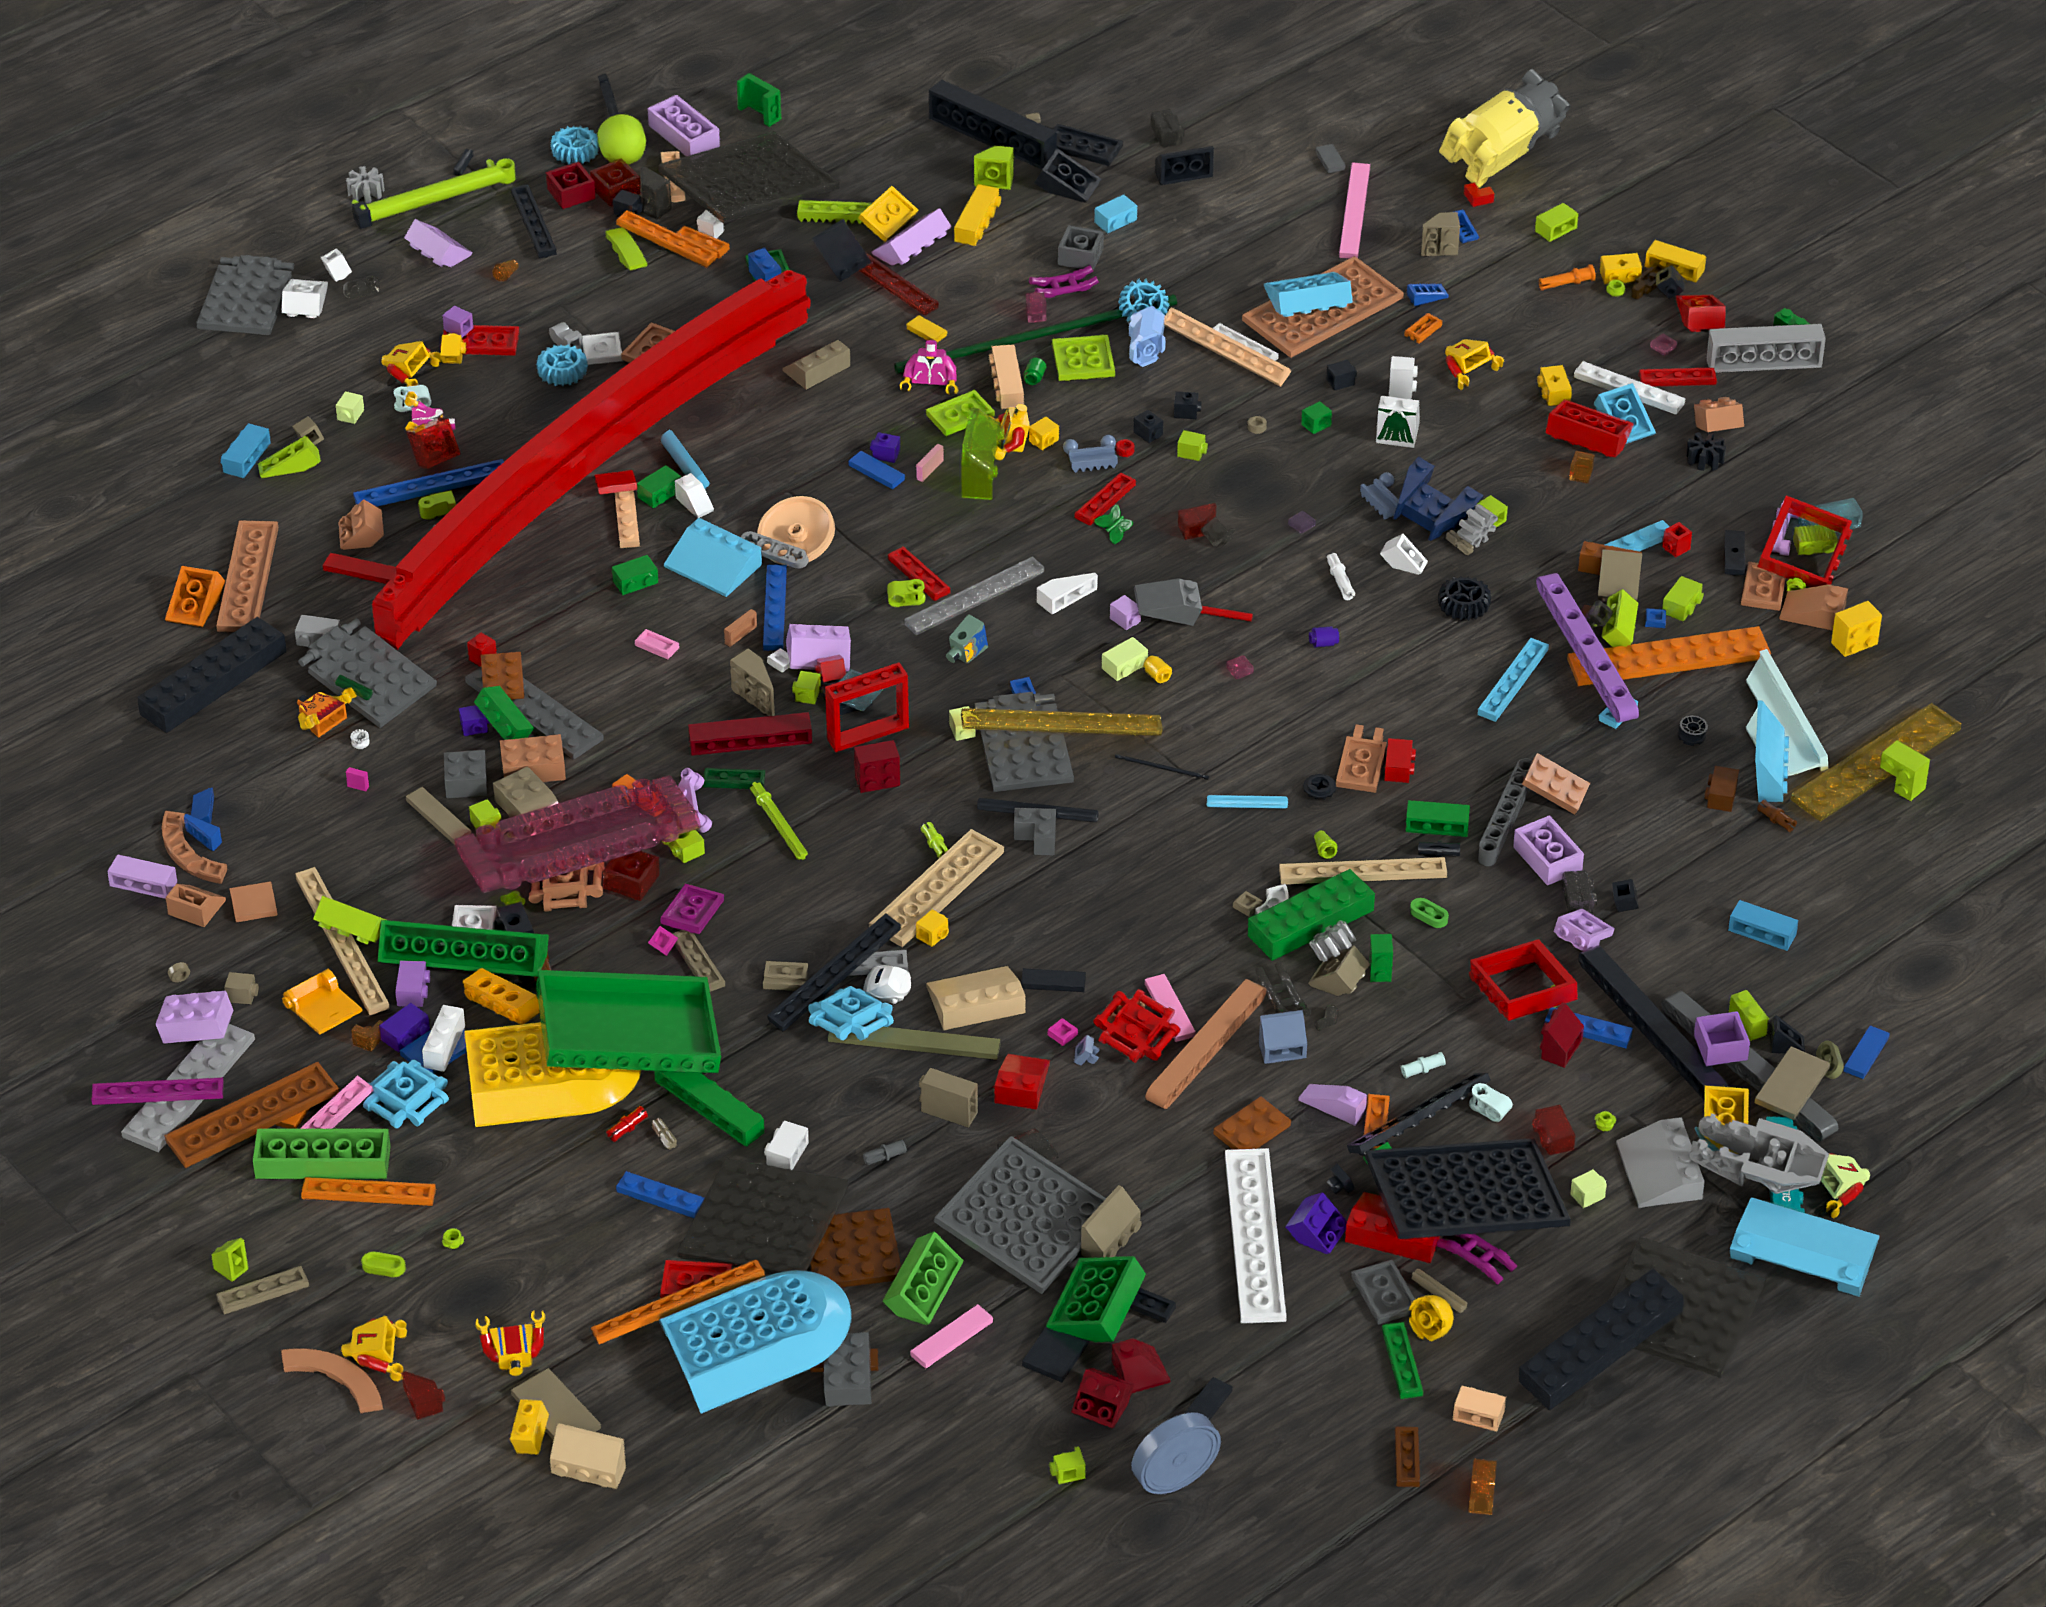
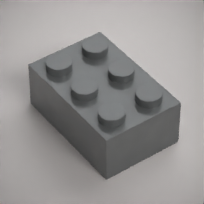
(849, 1372)

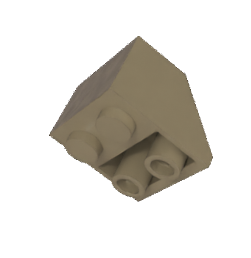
(1441, 235)

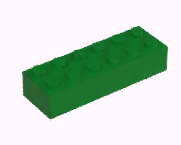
(1309, 913)

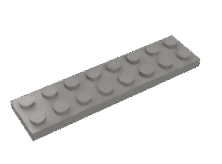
(206, 1060)

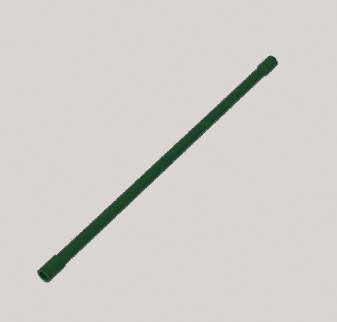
(1034, 334)

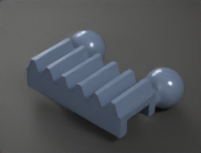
(1091, 457)
(1380, 496)

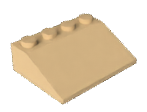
(977, 997)

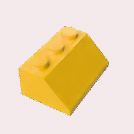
(1727, 1105)

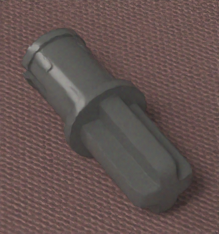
(884, 1152)

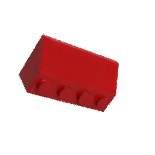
(1588, 428)

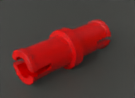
(627, 1123)

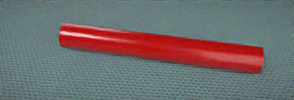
(1227, 613)

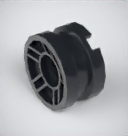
(1692, 730)

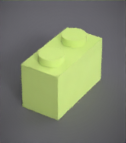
(1124, 658)

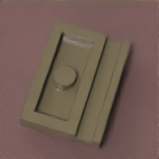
(784, 975)

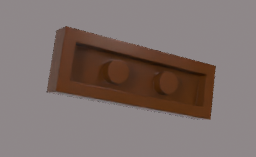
(1407, 1457)

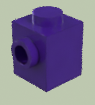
(885, 447)
(472, 720)

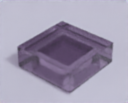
(1302, 522)

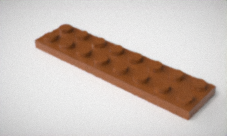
(253, 1112)

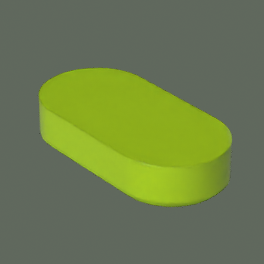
(383, 1264)

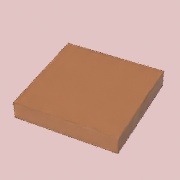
(253, 901)

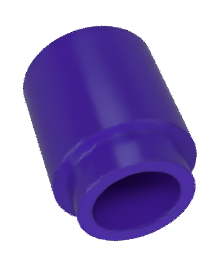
(1324, 636)

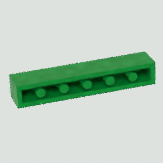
(714, 1104)

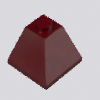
(1138, 1364)

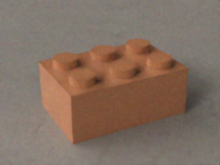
(539, 753)

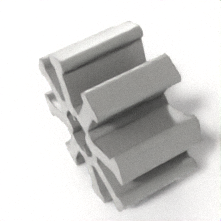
(365, 184)
(1477, 525)
(1332, 941)

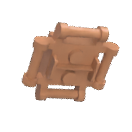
(567, 888)

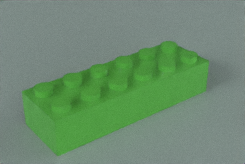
(321, 1153)

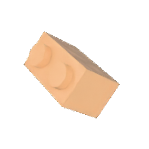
(1479, 1408)

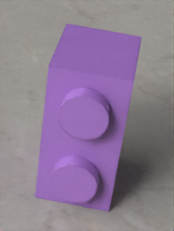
(412, 982)

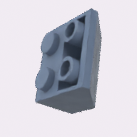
(1282, 1037)

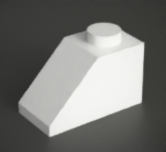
(693, 495)
(1403, 555)

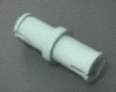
(1423, 1065)

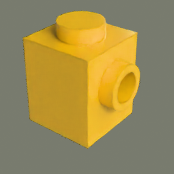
(452, 348)
(1043, 433)
(932, 928)

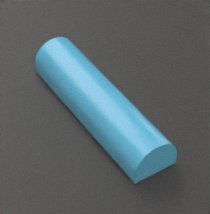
(682, 457)

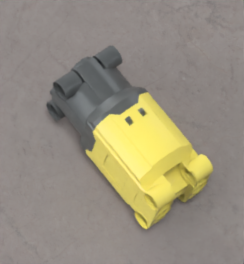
(1505, 127)

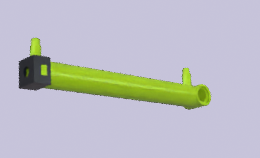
(502, 173)

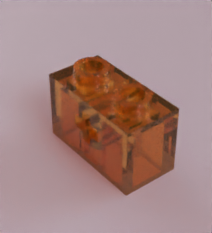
(1482, 1486)

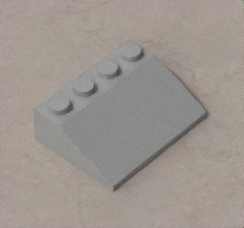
(1660, 1164)

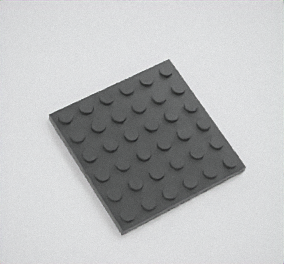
(1022, 1214)

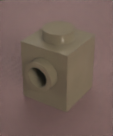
(309, 429)
(241, 988)

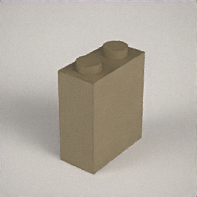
(1619, 572)
(949, 1097)

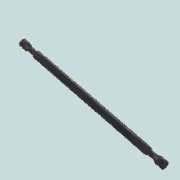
(1161, 766)

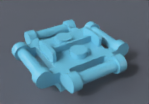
(849, 1012)
(404, 1090)

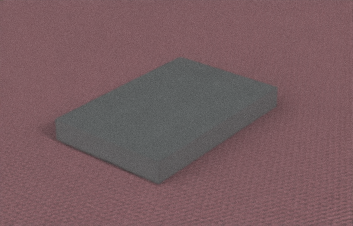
(1384, 1291)

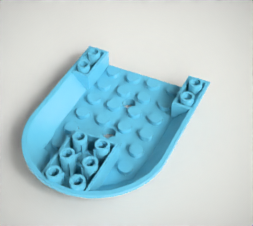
(800, 1328)

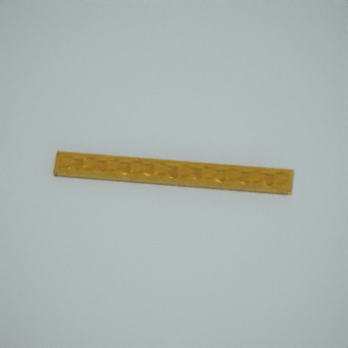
(1061, 721)

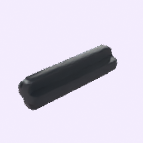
(463, 162)

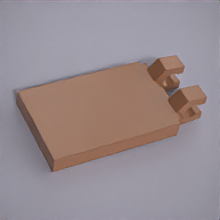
(1362, 761)

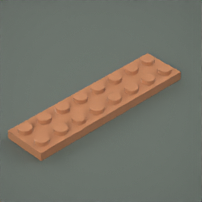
(247, 574)

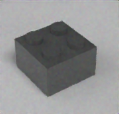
(1080, 247)
(465, 774)

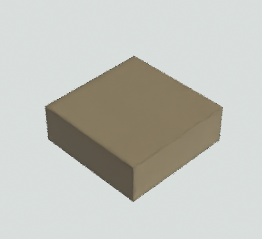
(1247, 903)

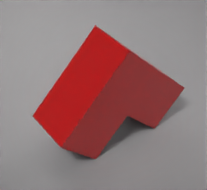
(1478, 196)

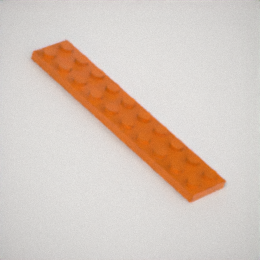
(1679, 654)

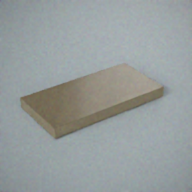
(1792, 1083)
(558, 1401)

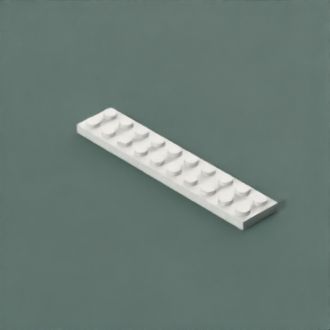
(1255, 1236)

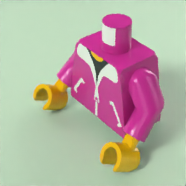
(930, 367)
(422, 413)

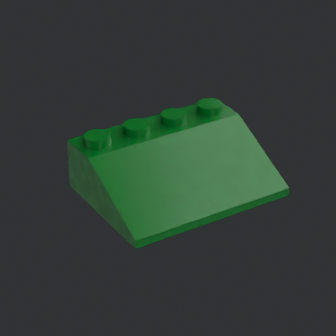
(1097, 1298)

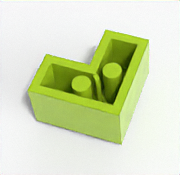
(1908, 767)

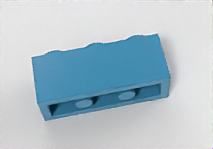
(245, 450)
(1763, 925)

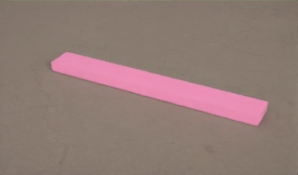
(1354, 210)

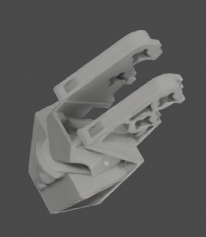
(1784, 1154)

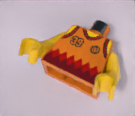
(323, 711)

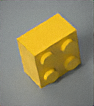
(1856, 628)

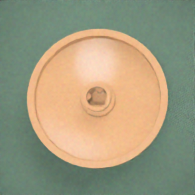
(800, 523)

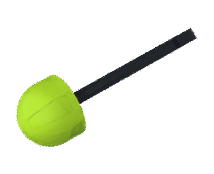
(620, 134)

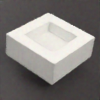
(779, 660)

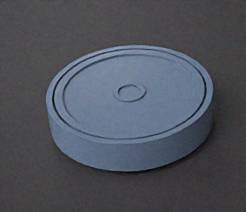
(1176, 1453)

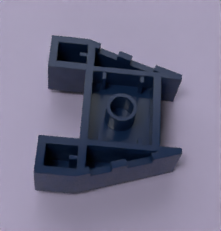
(1429, 506)

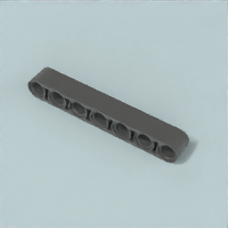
(1504, 815)

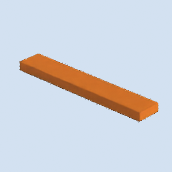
(666, 238)
(368, 1191)

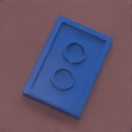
(414, 1050)

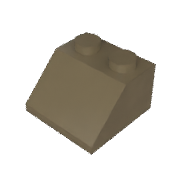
(1340, 973)

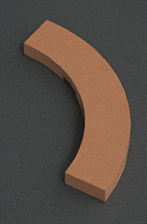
(184, 855)
(338, 1369)

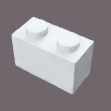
(1401, 377)
(787, 1145)

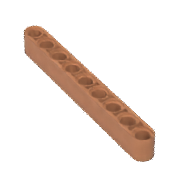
(1205, 1044)

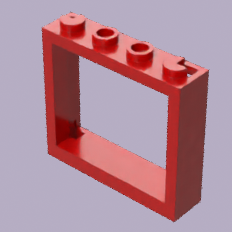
(1816, 516)
(861, 686)
(1534, 951)

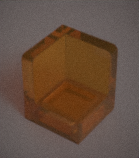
(1581, 467)
(366, 1037)

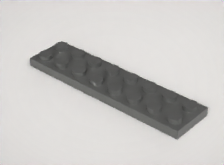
(549, 717)

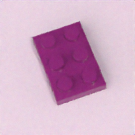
(692, 909)

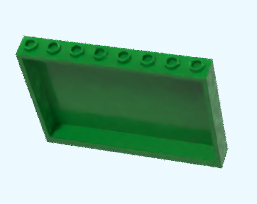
(627, 1021)

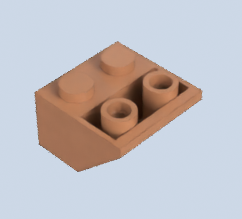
(361, 526)
(193, 904)

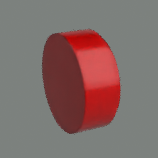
(1125, 448)

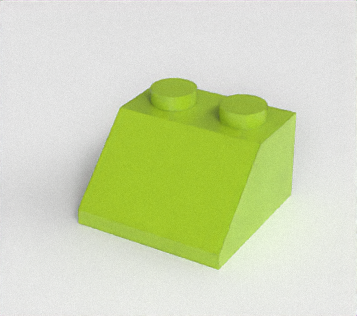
(994, 167)

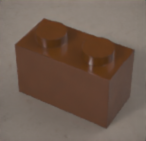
(1722, 788)

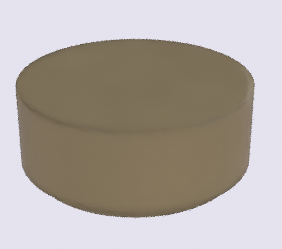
(1257, 424)
(179, 972)

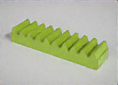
(831, 210)

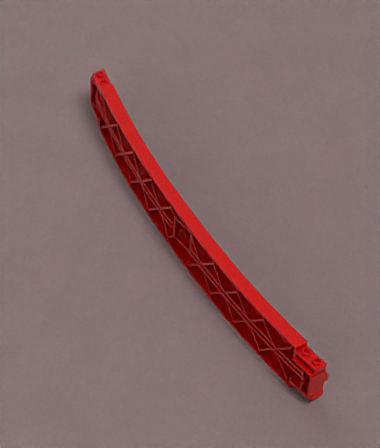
(580, 442)

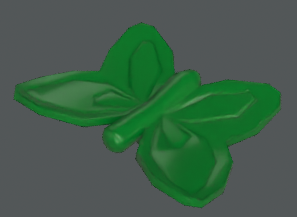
(1115, 524)

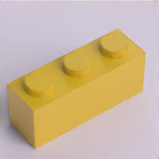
(1687, 263)

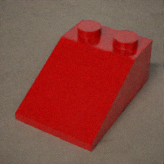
(1701, 312)
(1021, 1081)

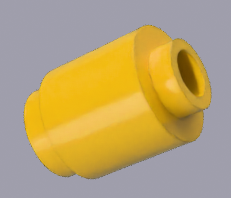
(1157, 669)

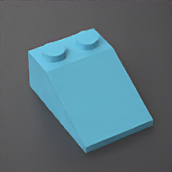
(1626, 405)

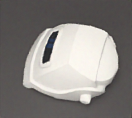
(887, 983)

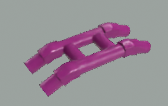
(1070, 277)
(1482, 1261)

